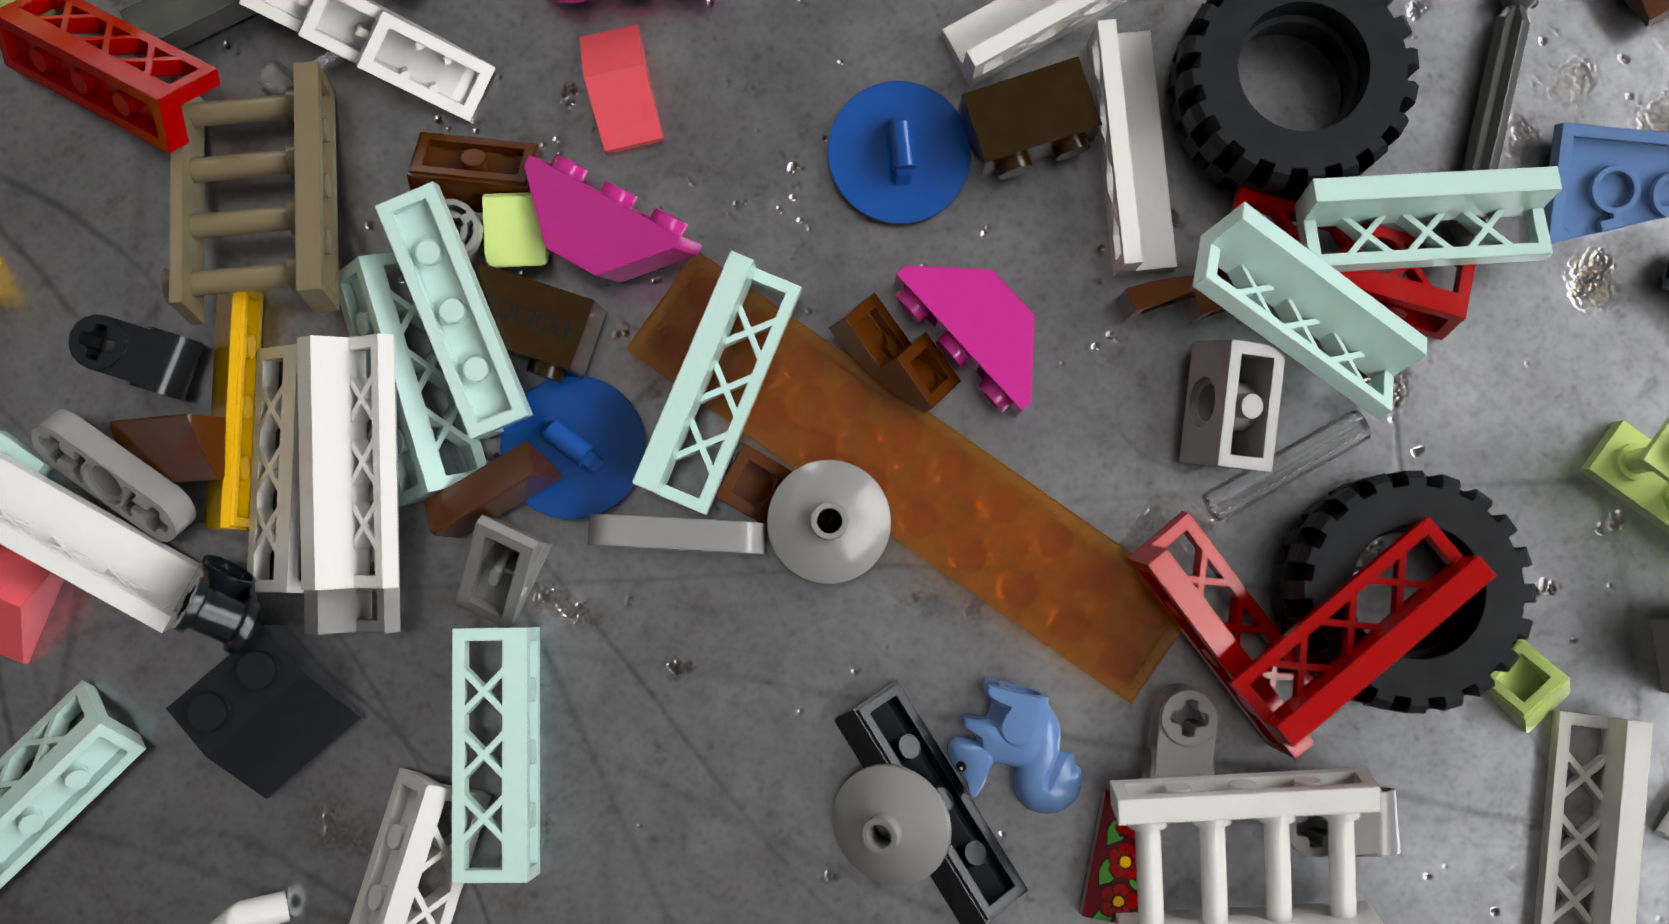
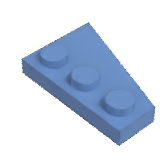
(1606, 179)

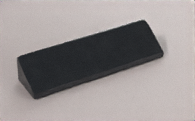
(976, 871)

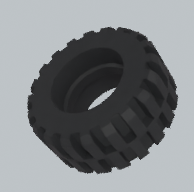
(1240, 143)
(1469, 641)

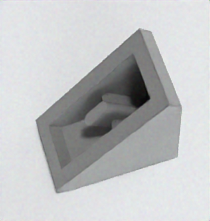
(500, 570)

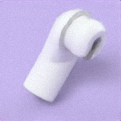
(257, 910)

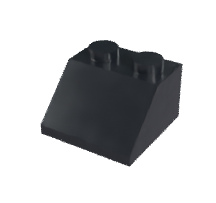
(265, 710)

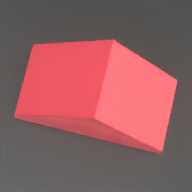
(620, 89)
(25, 603)

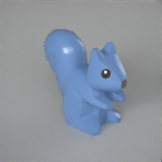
(1021, 734)

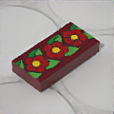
(1111, 868)

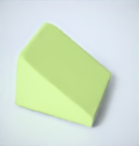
(512, 231)
(1529, 688)

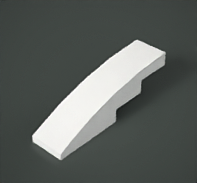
(387, 48)

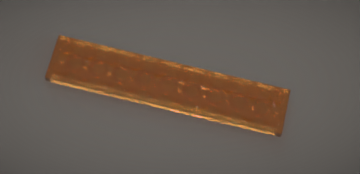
(942, 489)

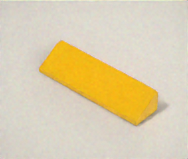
(233, 397)

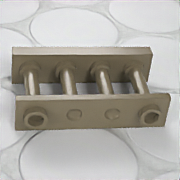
(308, 216)

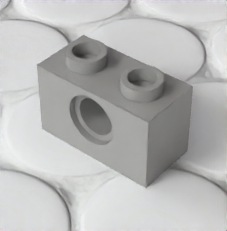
(1232, 405)

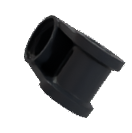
(141, 355)
(219, 603)

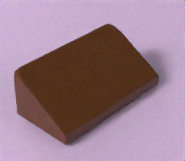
(470, 166)
(176, 445)
(490, 491)

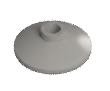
(822, 555)
(907, 808)

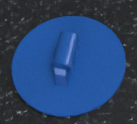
(899, 152)
(589, 437)

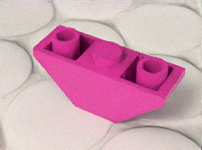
(601, 225)
(978, 326)

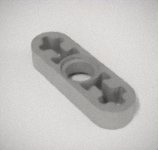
(113, 475)
(677, 534)

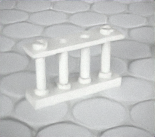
(1273, 800)

